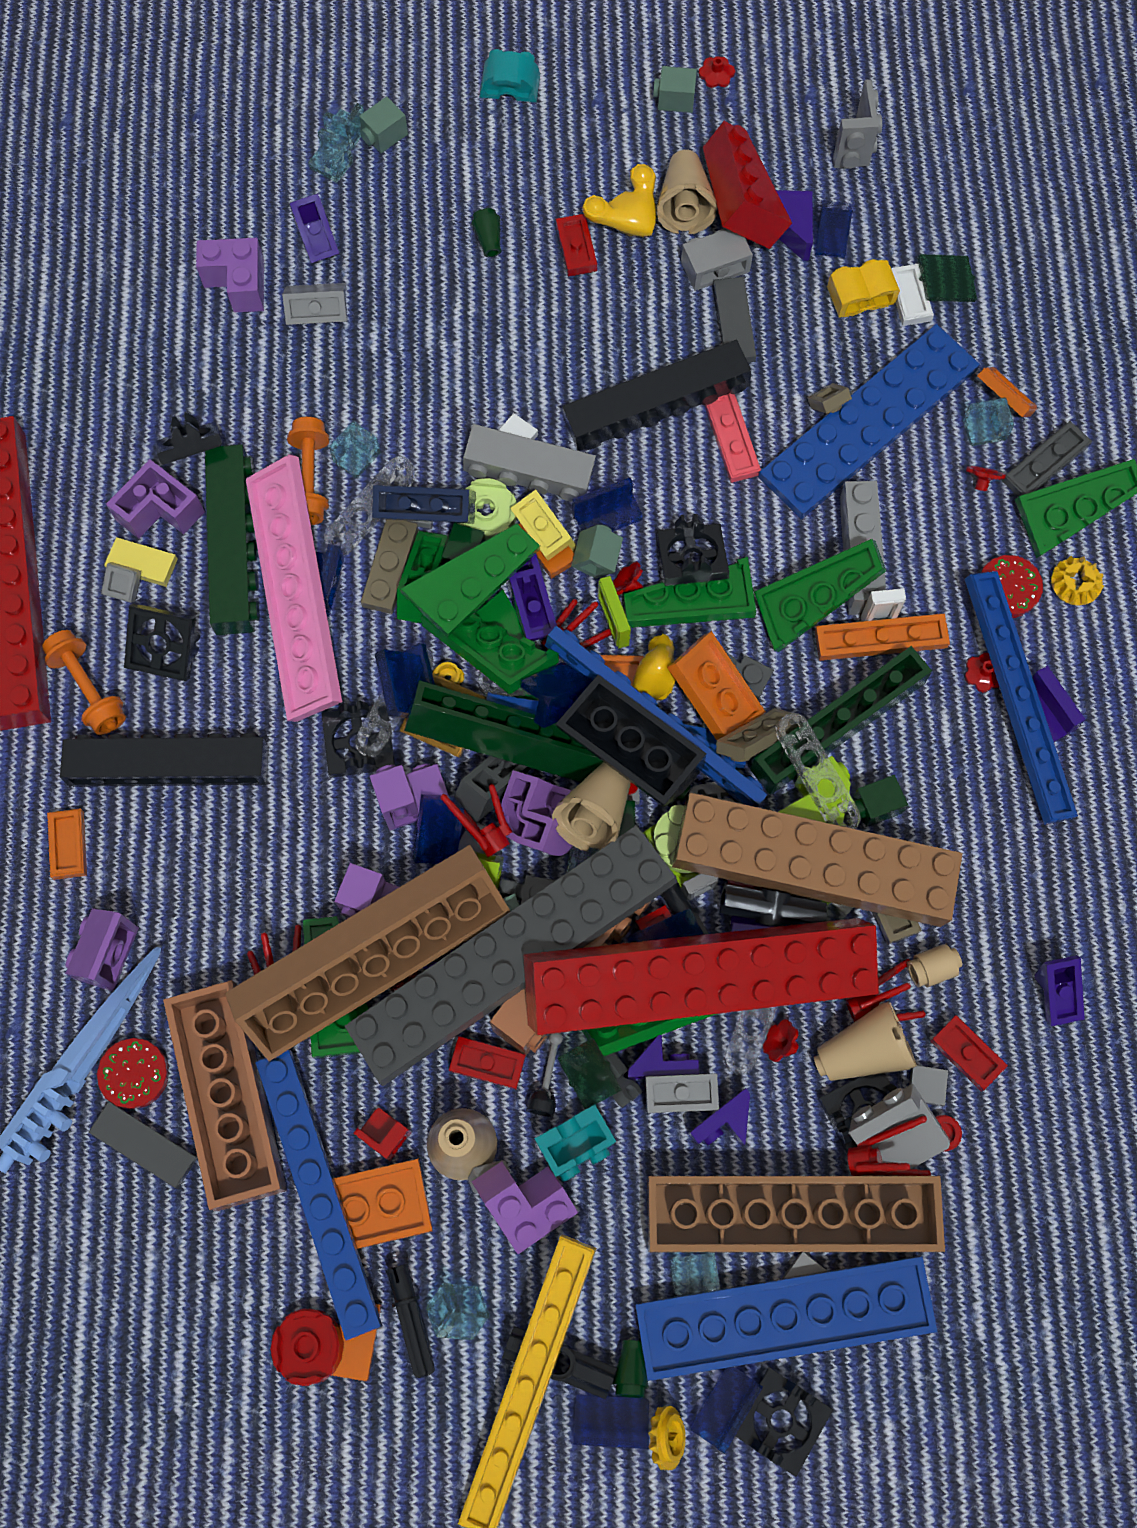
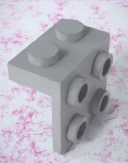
(859, 135)
(909, 1146)

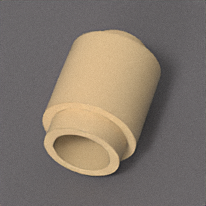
(934, 966)

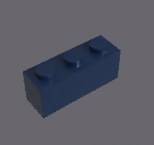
(423, 504)

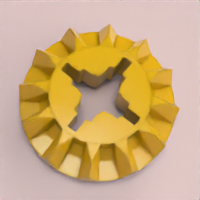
(1065, 586)
(667, 1438)

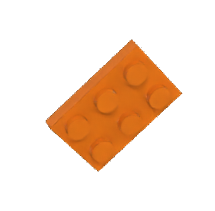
(715, 687)
(385, 1203)

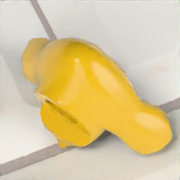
(630, 211)
(652, 672)

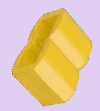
(863, 288)

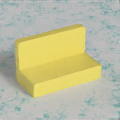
(542, 525)

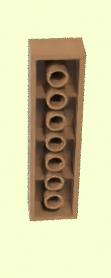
(818, 860)
(367, 954)
(794, 1214)

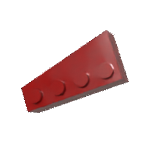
(743, 187)

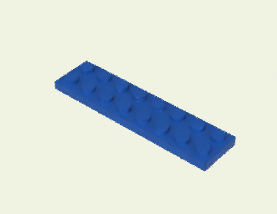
(869, 421)
(785, 1317)

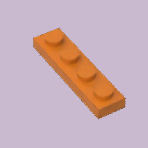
(881, 637)

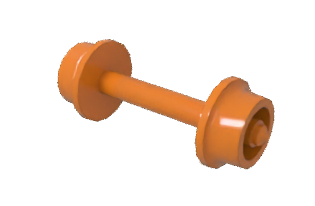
(310, 435)
(64, 650)

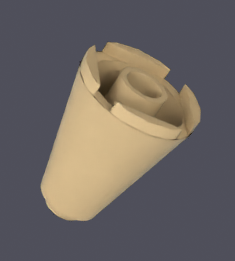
(686, 195)
(593, 809)
(866, 1047)
(476, 1149)

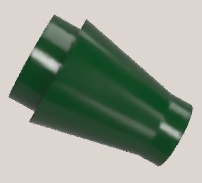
(487, 229)
(631, 1371)

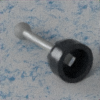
(542, 1100)

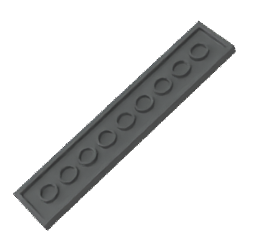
(491, 964)

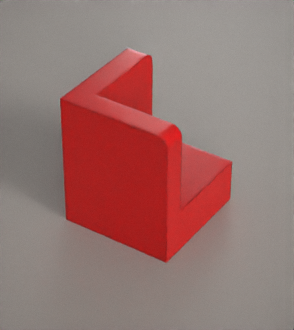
(383, 1134)

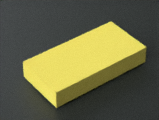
(154, 563)

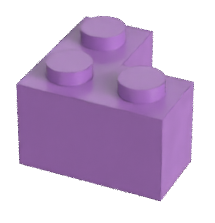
(233, 265)
(154, 495)
(401, 793)
(360, 889)
(525, 1210)

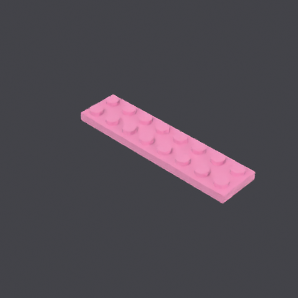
(293, 589)

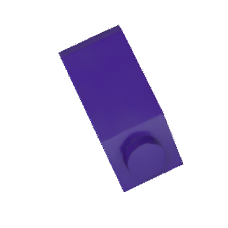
(800, 233)

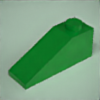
(423, 558)

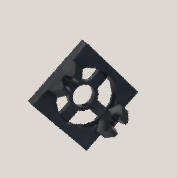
(187, 439)
(692, 571)
(137, 661)
(362, 764)
(832, 1103)
(818, 1416)

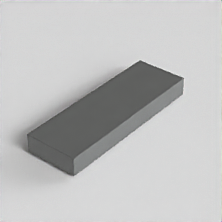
(734, 314)
(1047, 460)
(143, 1145)

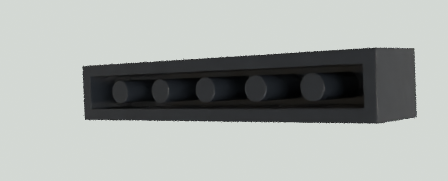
(657, 395)
(164, 760)

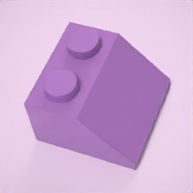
(101, 949)

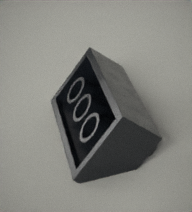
(632, 741)

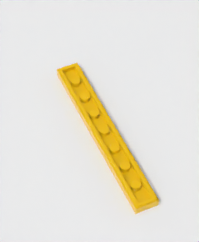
(527, 1384)

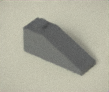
(474, 790)

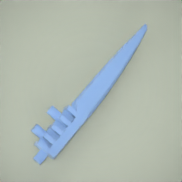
(67, 1077)

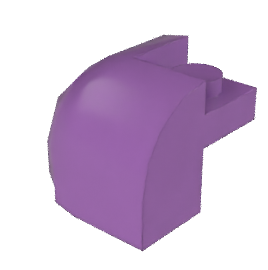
(529, 811)

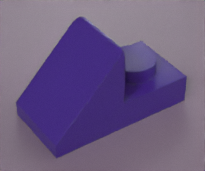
(313, 228)
(1062, 990)
(652, 1063)
(732, 1114)

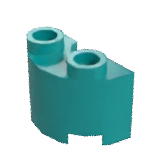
(510, 74)
(575, 1142)

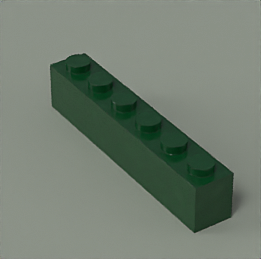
(230, 542)
(846, 716)
(496, 732)

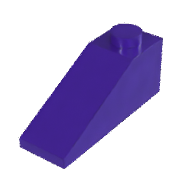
(531, 601)

